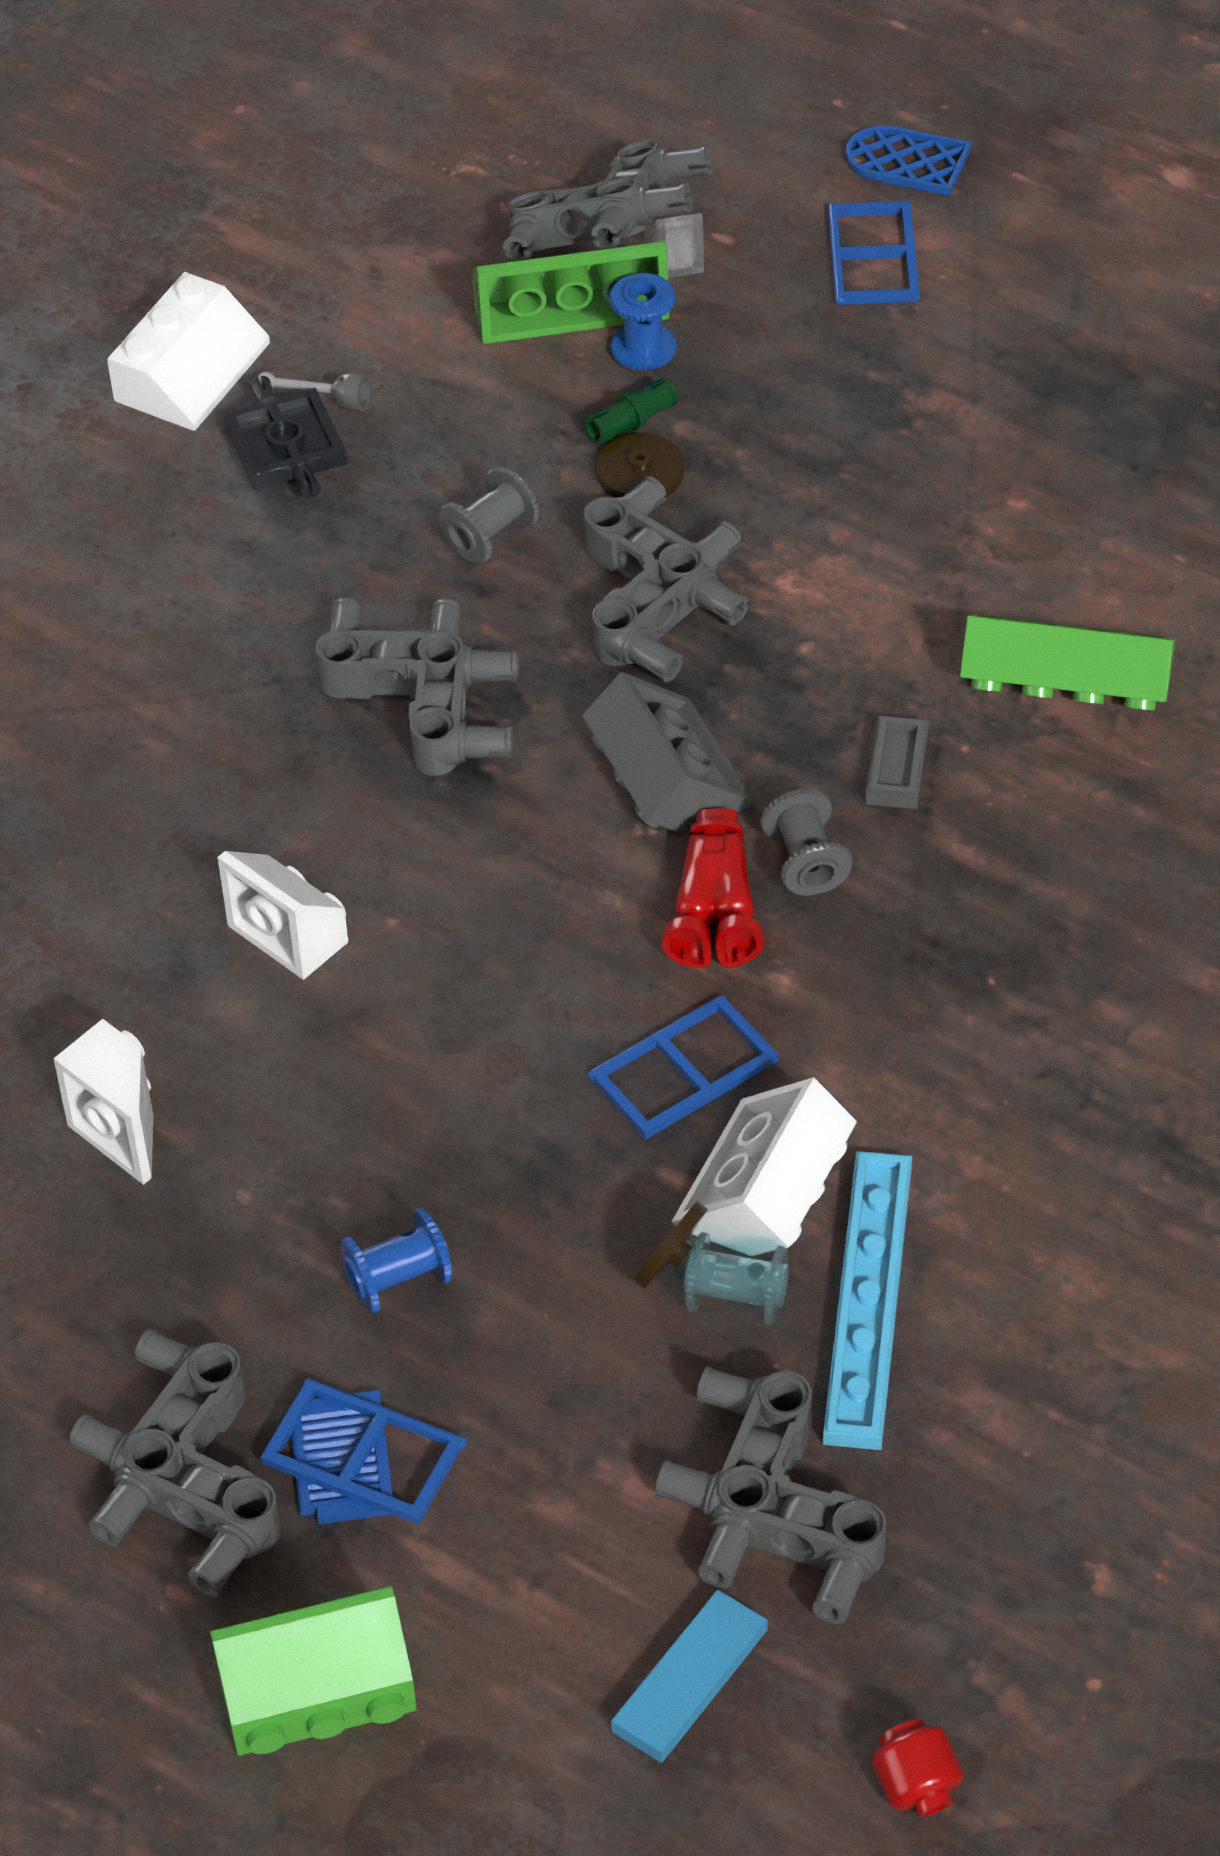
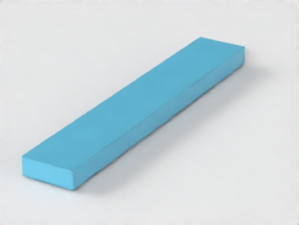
(868, 1301)

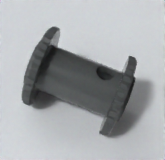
(472, 527)
(800, 822)

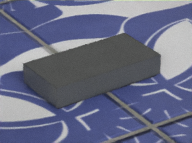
(897, 762)

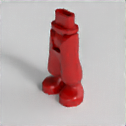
(714, 892)

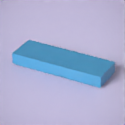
(689, 1676)

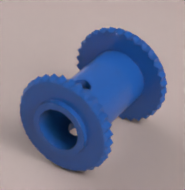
(643, 341)
(396, 1260)

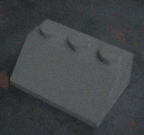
(663, 754)

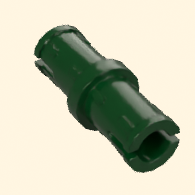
(631, 411)

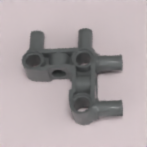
(614, 207)
(665, 574)
(425, 666)
(187, 1483)
(785, 1515)

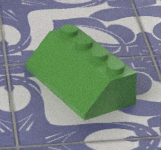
(558, 291)
(1067, 658)

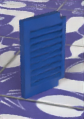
(326, 1441)

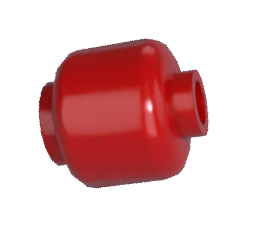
(917, 1768)

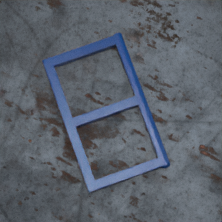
(873, 252)
(706, 1091)
(345, 1483)

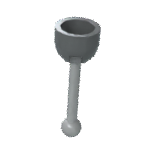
(349, 391)

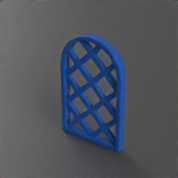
(911, 181)

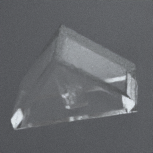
(683, 242)

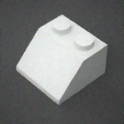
(281, 911)
(109, 1096)

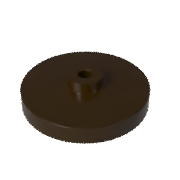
(637, 456)
(674, 1247)

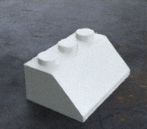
(186, 353)
(769, 1167)

